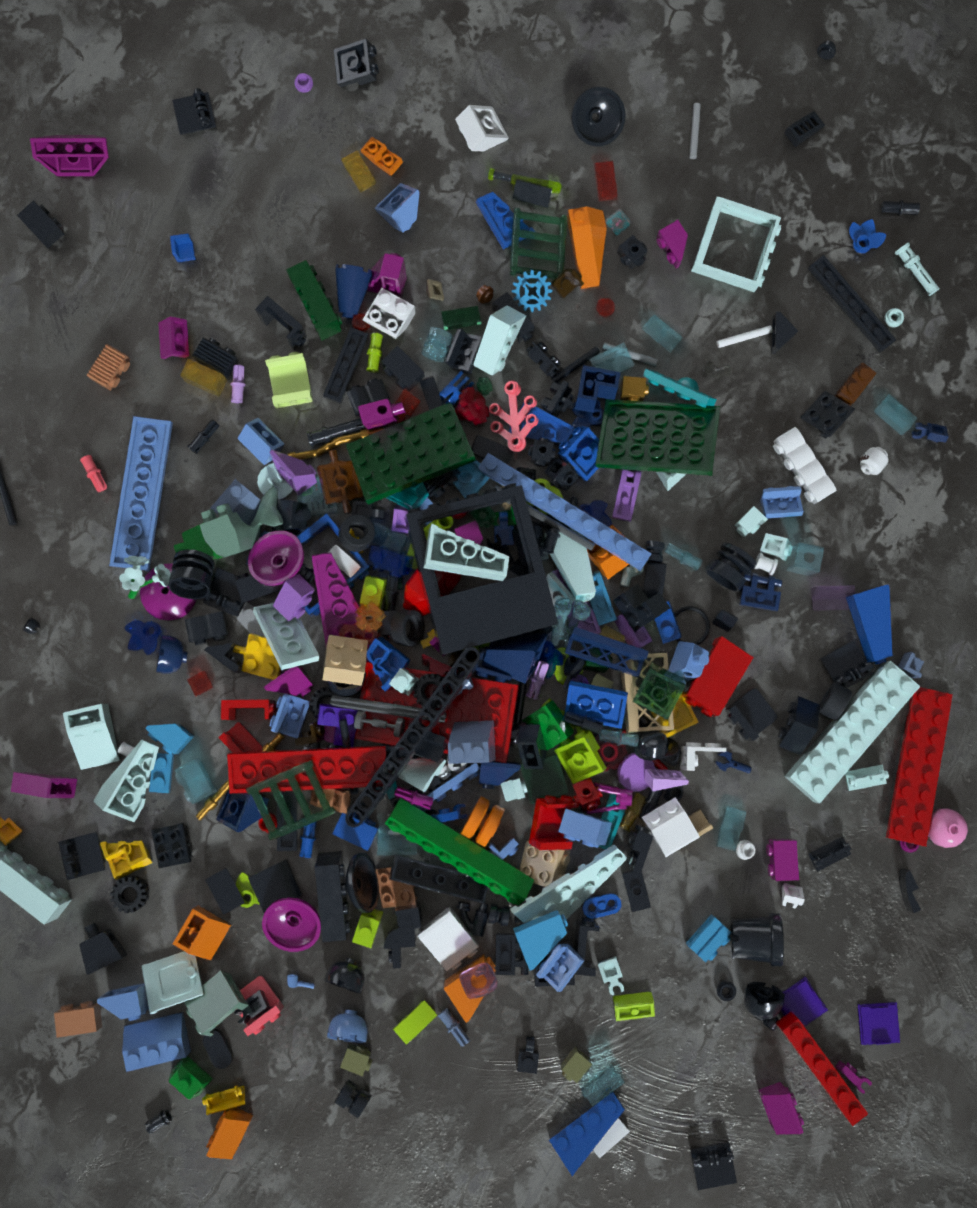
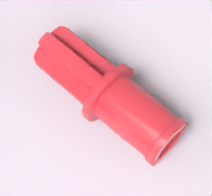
(93, 473)

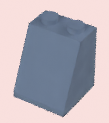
(472, 742)

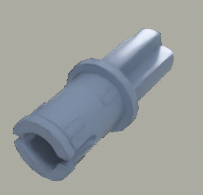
(454, 1027)

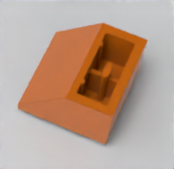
(605, 561)
(202, 933)
(228, 1133)

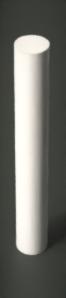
(744, 336)

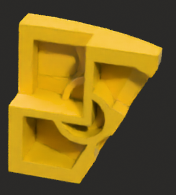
(125, 857)

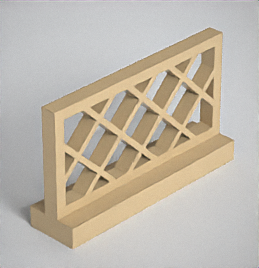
(632, 708)

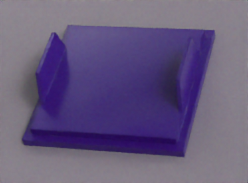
(803, 1002)
(878, 1023)

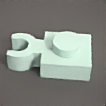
(610, 973)

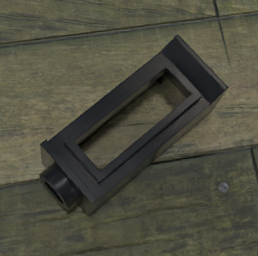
(527, 328)

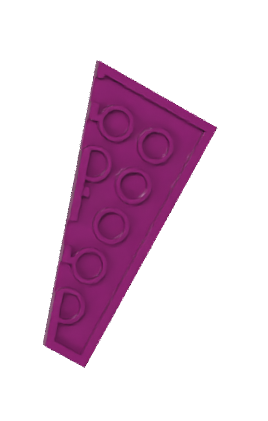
(334, 597)

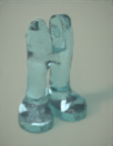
(563, 607)

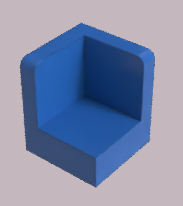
(183, 247)

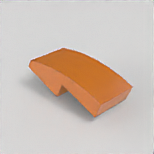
(381, 156)

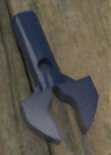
(732, 763)

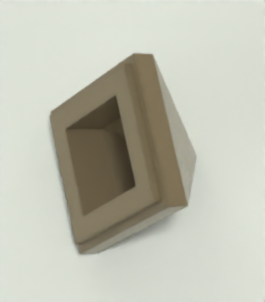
(434, 290)

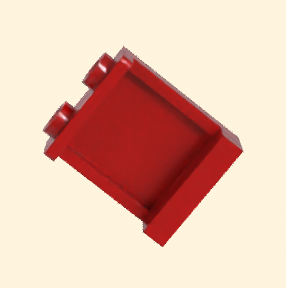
(228, 707)
(547, 821)

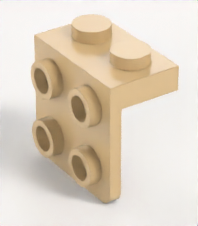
(544, 865)

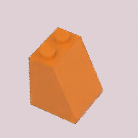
(456, 993)

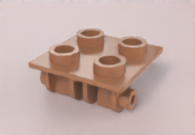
(393, 892)

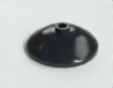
(609, 119)
(362, 883)

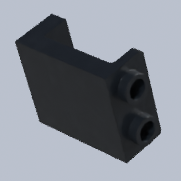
(269, 309)
(582, 927)

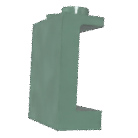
(218, 1002)

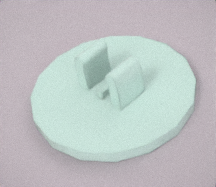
(270, 477)

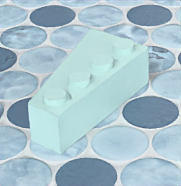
(462, 556)

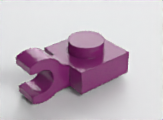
(849, 1071)

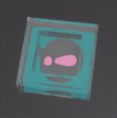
(618, 222)

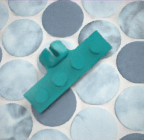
(684, 388)

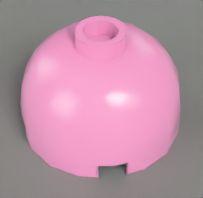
(947, 828)

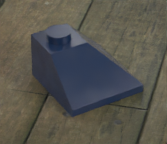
(495, 773)
(239, 811)

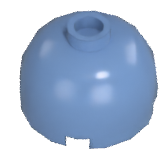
(348, 1027)

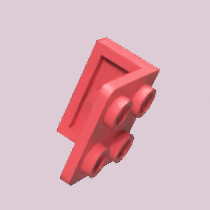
(272, 1014)

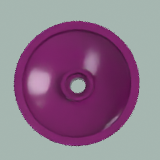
(270, 552)
(161, 605)
(291, 933)

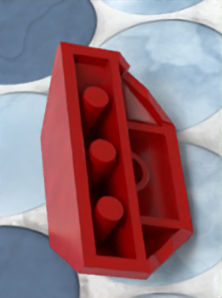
(414, 595)

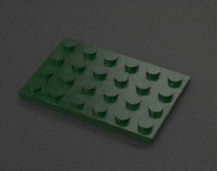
(658, 437)
(410, 453)

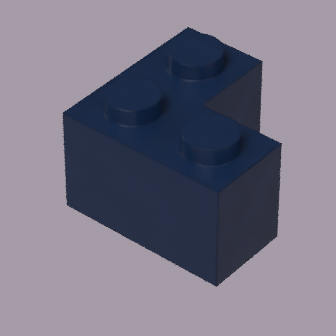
(593, 384)

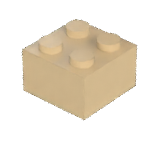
(345, 660)

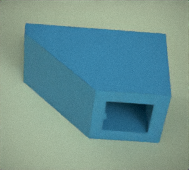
(172, 736)

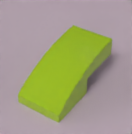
(415, 1022)

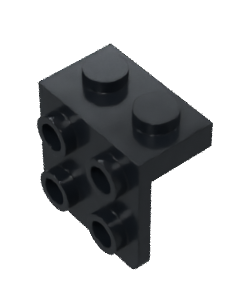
(751, 714)

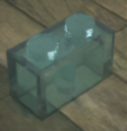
(195, 781)

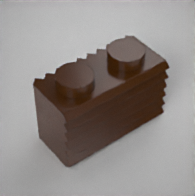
(855, 384)

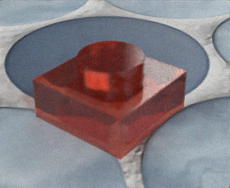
(200, 683)

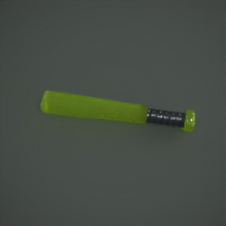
(512, 178)

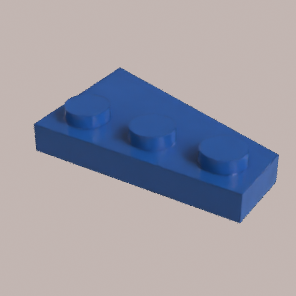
(499, 218)
(547, 427)

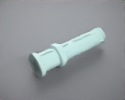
(912, 261)

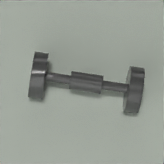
(360, 719)

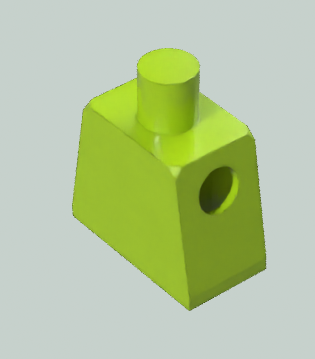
(373, 590)
(367, 928)

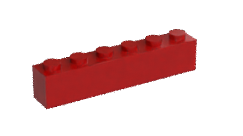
(821, 1068)

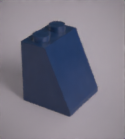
(515, 655)

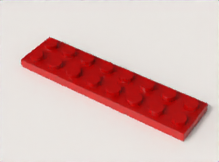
(919, 766)
(333, 767)

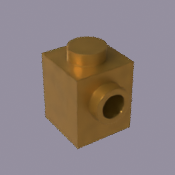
(633, 388)

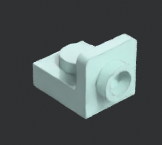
(776, 546)

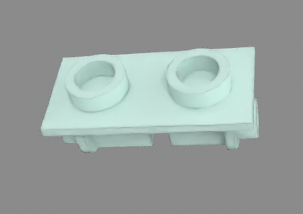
(866, 777)

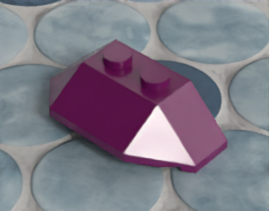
(71, 154)

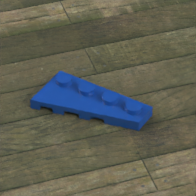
(584, 1134)

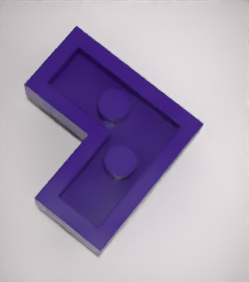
(330, 716)

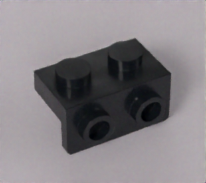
(463, 351)

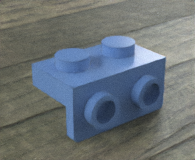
(781, 502)
(560, 966)

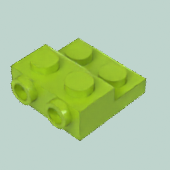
(580, 756)

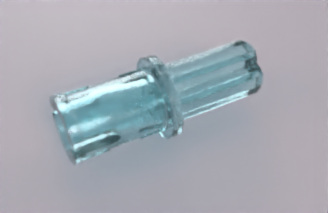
(684, 557)
(619, 738)

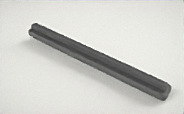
(379, 707)

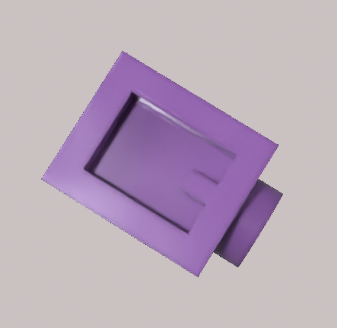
(398, 519)

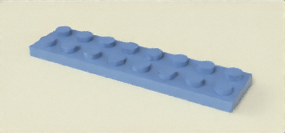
(141, 491)

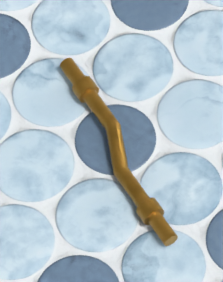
(332, 444)
(212, 802)

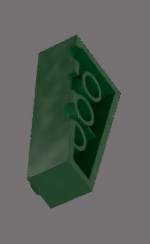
(314, 300)

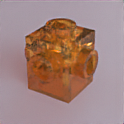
(370, 609)

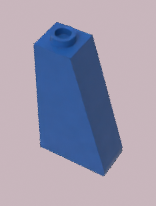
(873, 622)

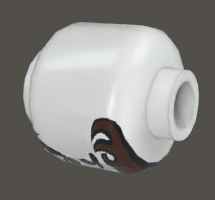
(873, 460)

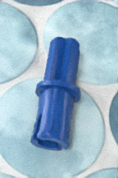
(308, 840)

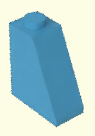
(540, 936)

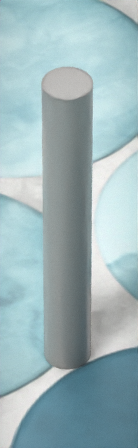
(695, 130)
(634, 355)

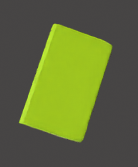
(633, 1006)

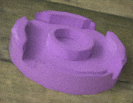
(632, 772)

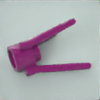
(623, 797)

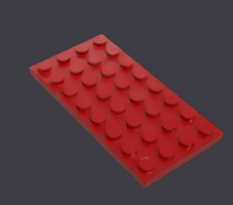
(482, 703)

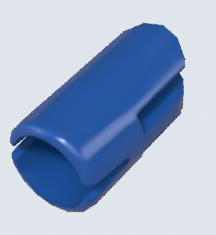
(454, 391)

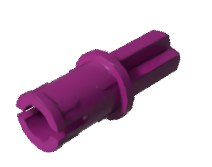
(414, 797)

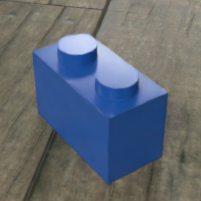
(360, 836)

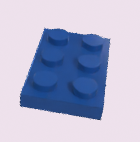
(597, 702)

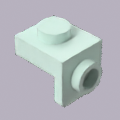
(513, 789)

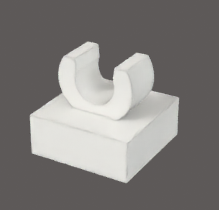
(792, 894)

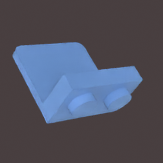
(290, 715)

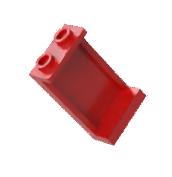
(718, 677)

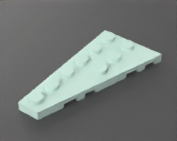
(571, 890)

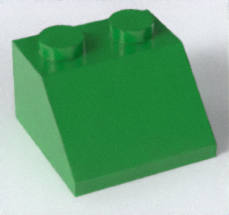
(551, 723)

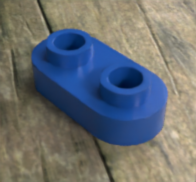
(601, 906)

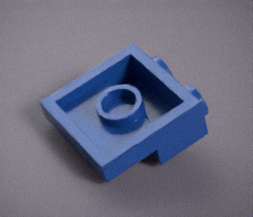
(581, 451)

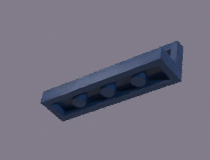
(606, 644)

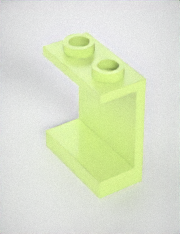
(289, 380)

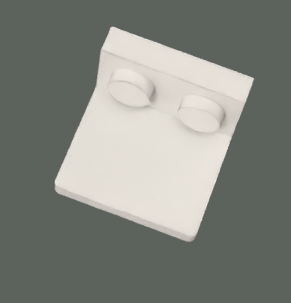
(689, 760)

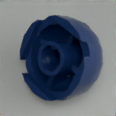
(170, 655)

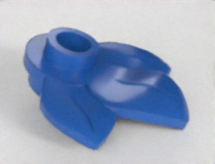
(867, 235)

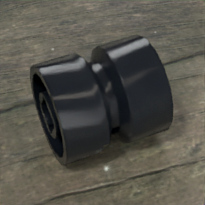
(359, 1101)

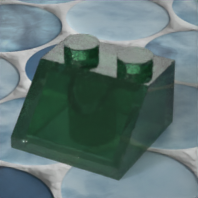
(659, 690)

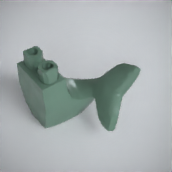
(230, 534)

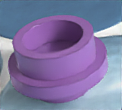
(303, 83)

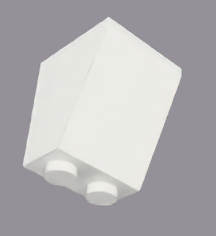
(448, 939)

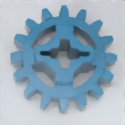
(538, 284)

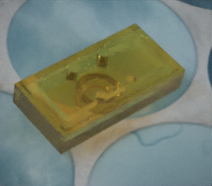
(358, 171)

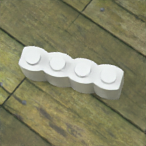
(803, 463)

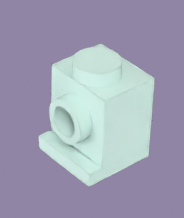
(750, 522)
(404, 681)

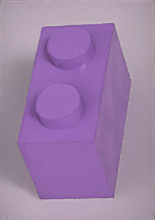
(293, 597)

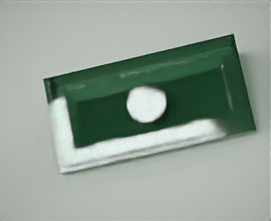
(461, 317)

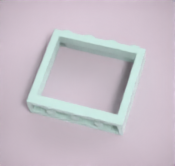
(746, 213)

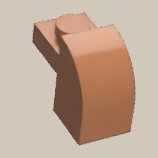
(337, 798)

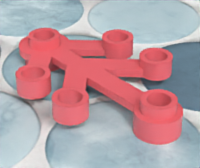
(514, 418)

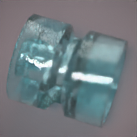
(437, 343)

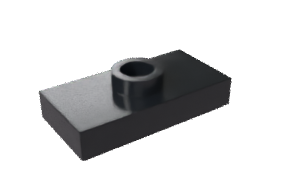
(636, 891)

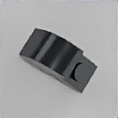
(398, 939)

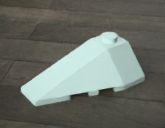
(126, 787)

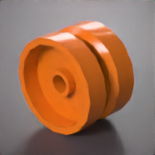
(484, 822)

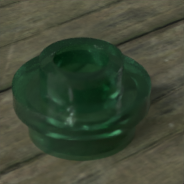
(484, 385)

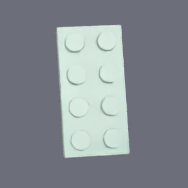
(286, 638)

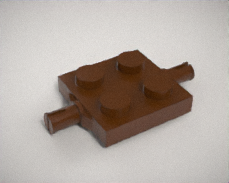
(339, 482)

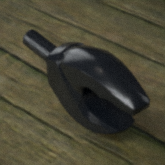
(572, 668)

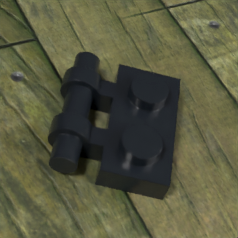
(505, 955)

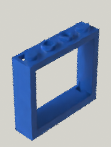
(312, 532)

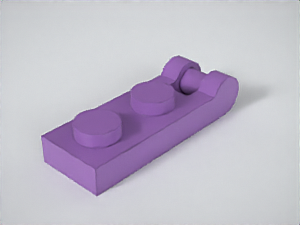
(626, 495)

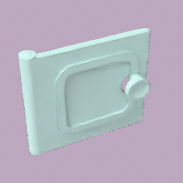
(169, 983)

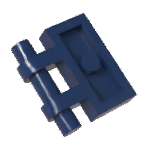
(761, 598)

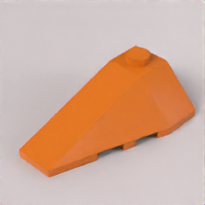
(587, 236)

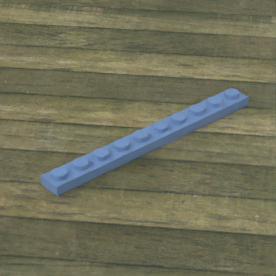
(566, 513)

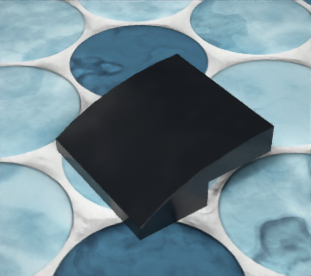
(274, 884)

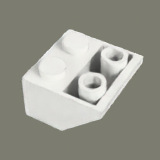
(390, 313)

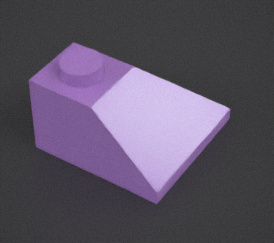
(294, 471)

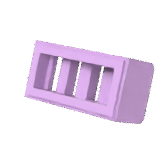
(662, 779)

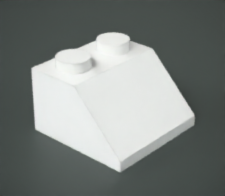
(481, 127)
(670, 827)

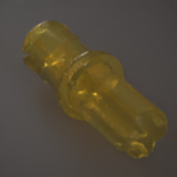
(632, 812)

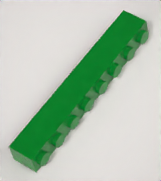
(459, 852)

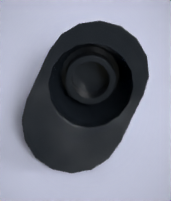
(655, 746)

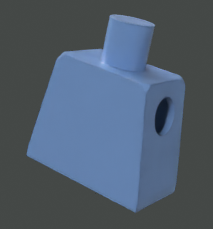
(688, 660)

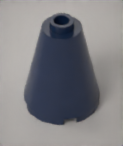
(351, 288)

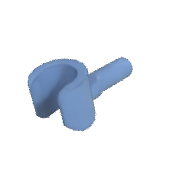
(292, 981)

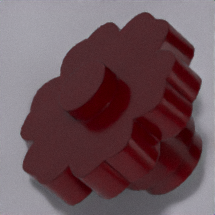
(472, 407)
(611, 753)

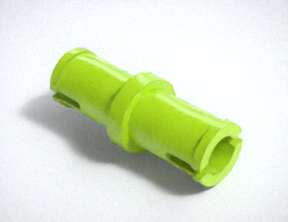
(374, 352)

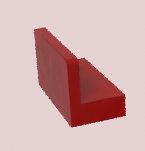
(239, 740)

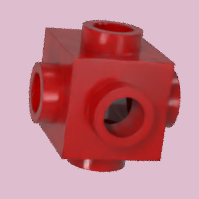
(587, 795)

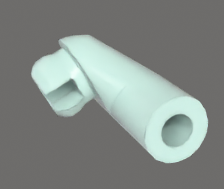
(628, 573)

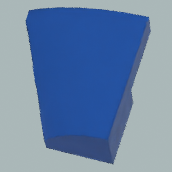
(386, 660)

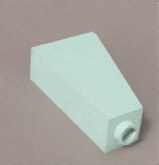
(574, 567)

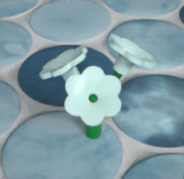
(133, 578)

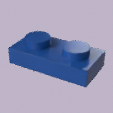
(668, 626)

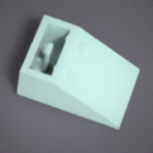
(92, 735)

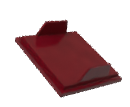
(435, 666)

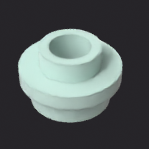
(894, 312)

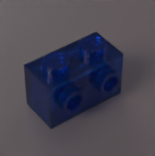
(391, 560)

